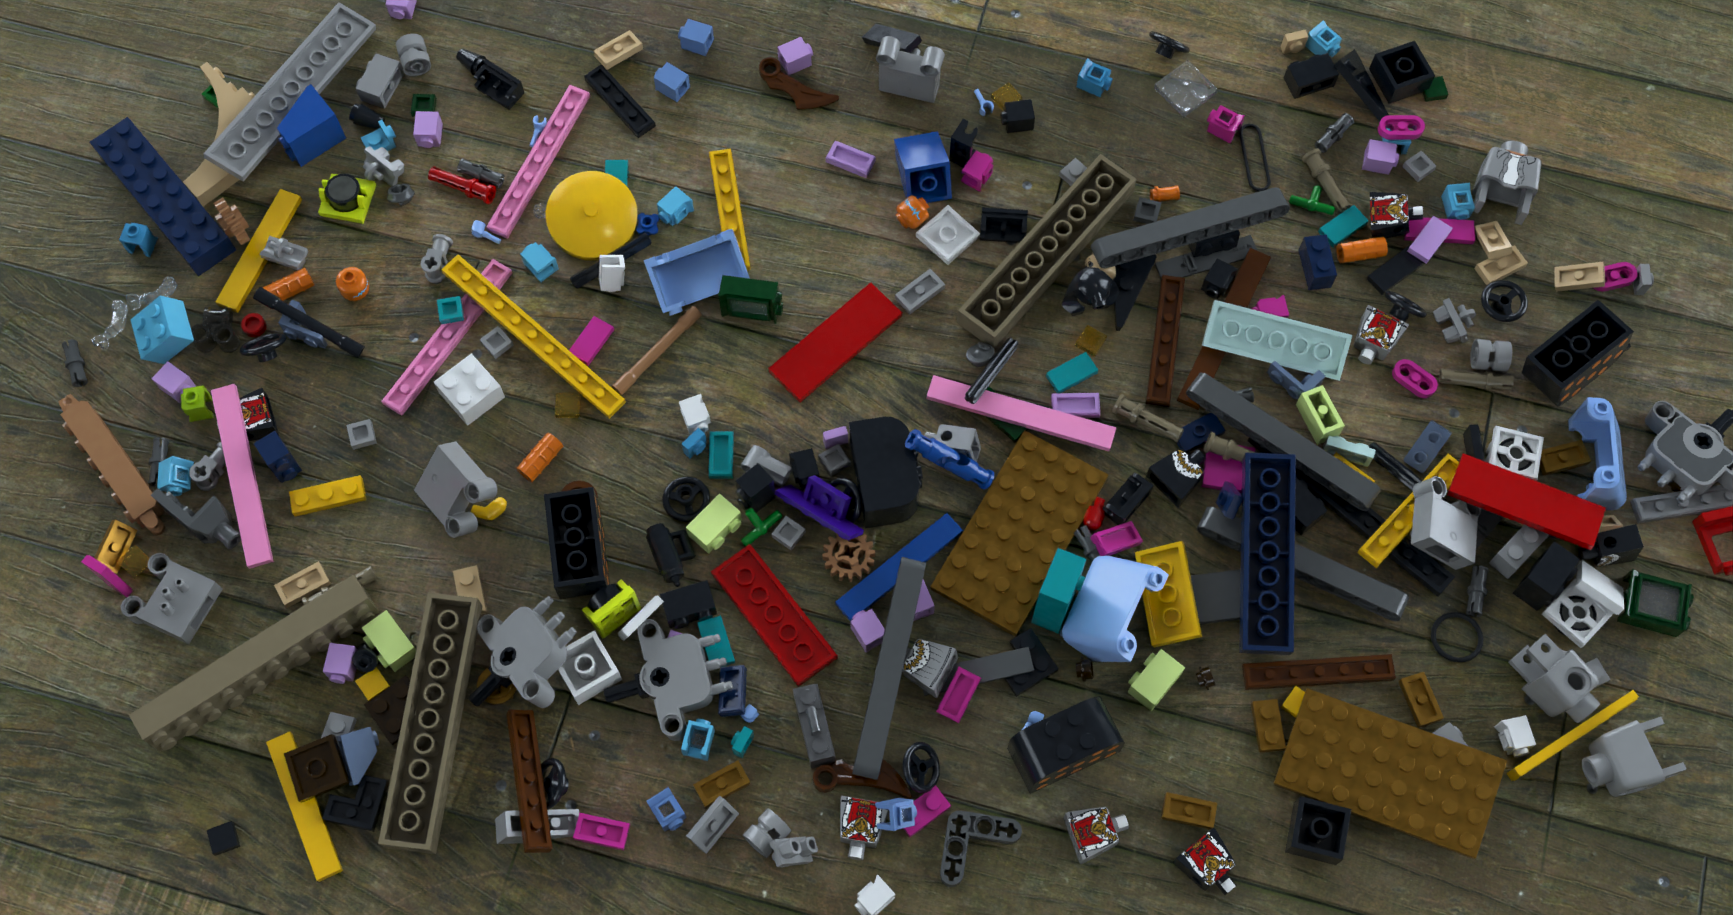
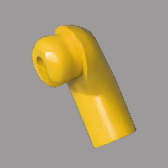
(492, 510)

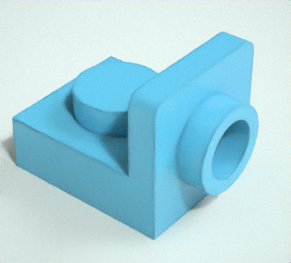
(380, 138)

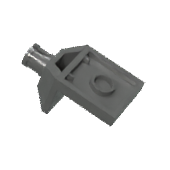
(209, 524)

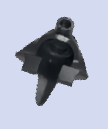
(1092, 288)

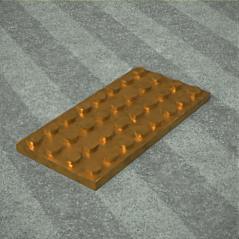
(1016, 532)
(1391, 773)

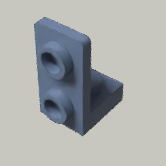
(293, 330)
(1290, 383)
(1427, 446)

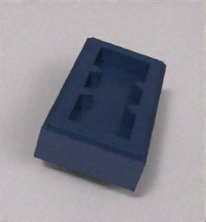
(1197, 432)
(1229, 500)
(733, 700)

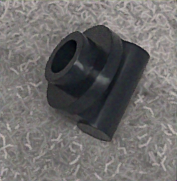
(365, 659)

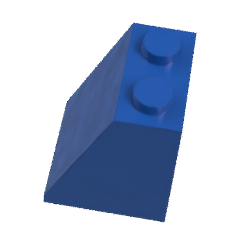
(309, 128)
(924, 167)

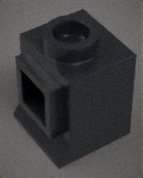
(1218, 279)
(803, 466)

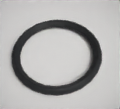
(1470, 620)

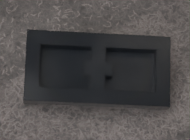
(498, 84)
(962, 144)
(1003, 225)
(1128, 499)

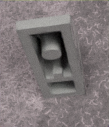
(561, 824)

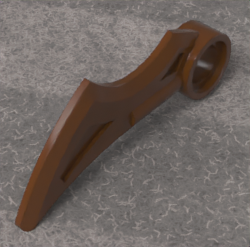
(802, 95)
(842, 775)

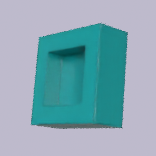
(450, 310)
(742, 741)

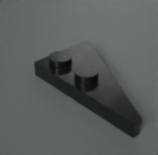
(1357, 77)
(1130, 280)

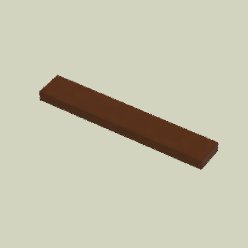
(1165, 341)
(1318, 672)
(529, 781)

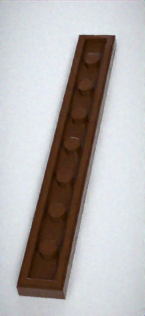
(1240, 295)

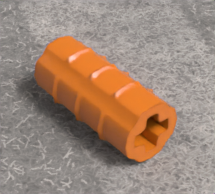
(1362, 250)
(291, 284)
(539, 457)

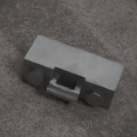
(814, 725)

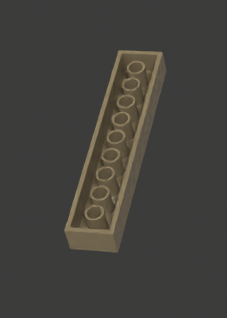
(1046, 251)
(254, 665)
(431, 724)

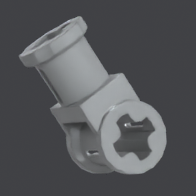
(436, 258)
(210, 468)

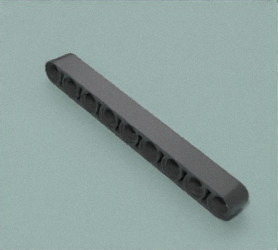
(1189, 227)
(1283, 440)
(1317, 570)
(889, 668)

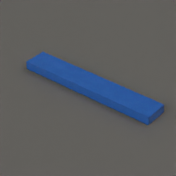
(884, 577)

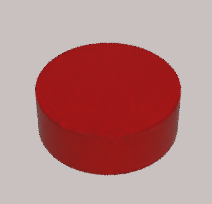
(253, 325)

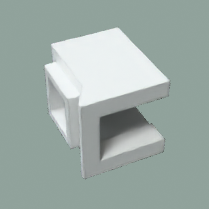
(611, 272)
(695, 413)
(1516, 736)
(874, 897)

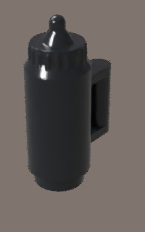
(665, 552)

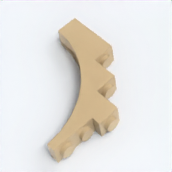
(210, 179)

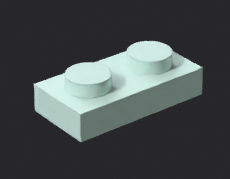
(1355, 453)

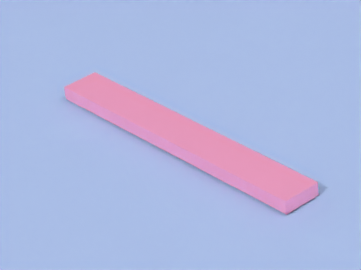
(538, 162)
(440, 346)
(1023, 414)
(242, 476)

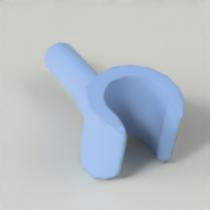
(983, 103)
(538, 128)
(478, 231)
(750, 714)
(1034, 717)

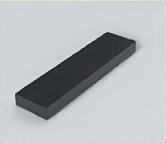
(619, 101)

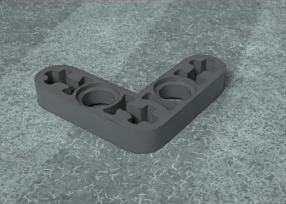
(971, 831)

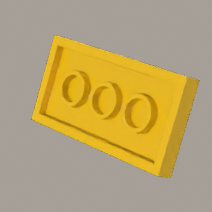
(1173, 609)

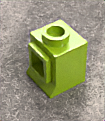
(194, 403)

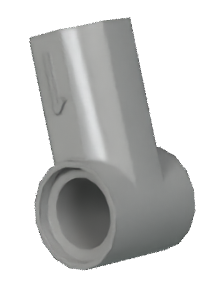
(777, 470)

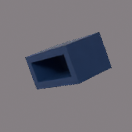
(1317, 262)
(278, 457)

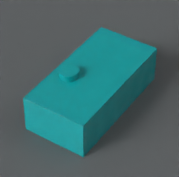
(1058, 590)

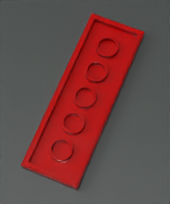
(835, 342)
(1527, 501)
(774, 615)

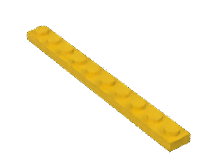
(533, 336)

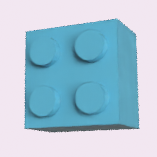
(162, 329)

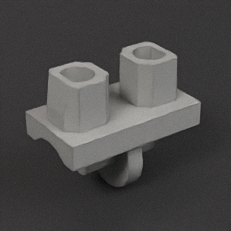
(379, 167)
(284, 253)
(1448, 312)
(793, 850)

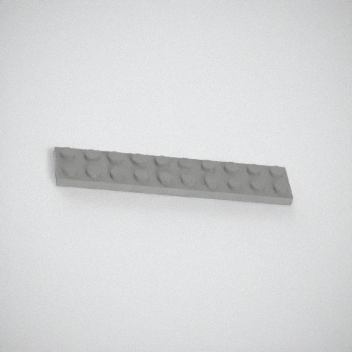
(314, 63)

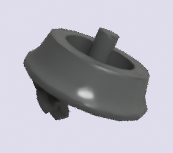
(400, 194)
(980, 354)

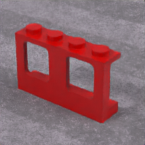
(1712, 524)

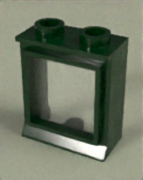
(750, 298)
(1656, 604)

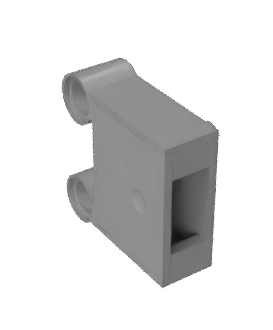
(909, 72)
(449, 486)
(1444, 528)
(178, 601)

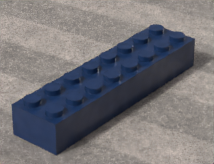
(163, 196)
(1267, 554)

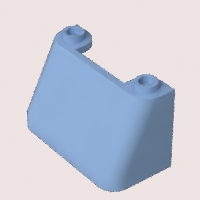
(695, 270)
(1599, 425)
(1106, 605)

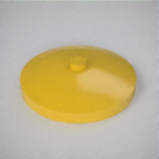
(591, 214)

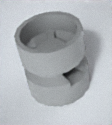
(413, 54)
(1494, 355)
(769, 827)

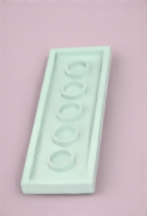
(1276, 339)

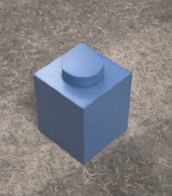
(696, 37)
(671, 81)

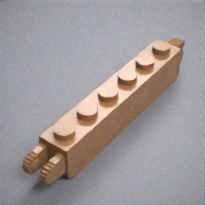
(113, 462)

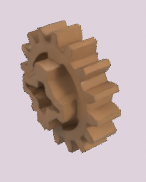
(231, 221)
(842, 560)

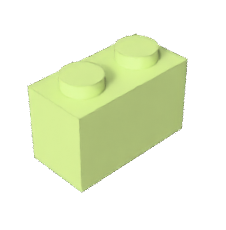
(1319, 414)
(714, 524)
(389, 640)
(1155, 679)

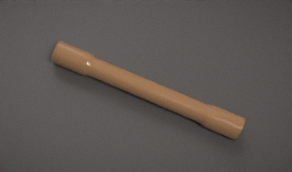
(682, 325)

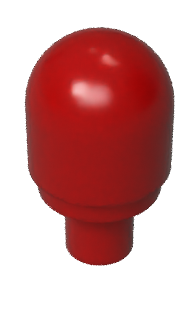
(1095, 515)

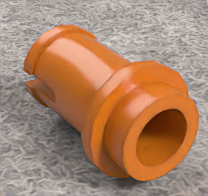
(1165, 194)

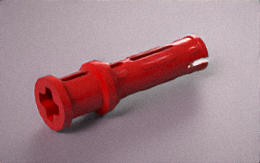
(471, 187)

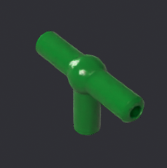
(1312, 204)
(761, 527)

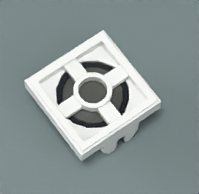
(1517, 454)
(1577, 615)

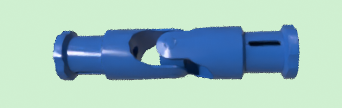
(952, 460)

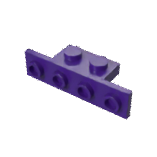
(823, 504)

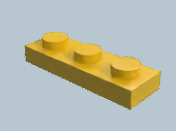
(327, 495)

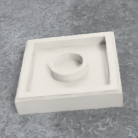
(947, 234)
(1600, 587)
(640, 617)

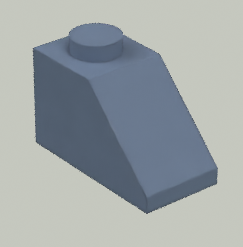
(357, 752)

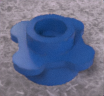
(650, 229)

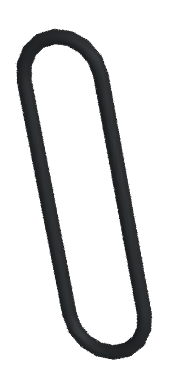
(1263, 154)

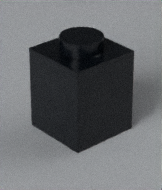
(1018, 116)

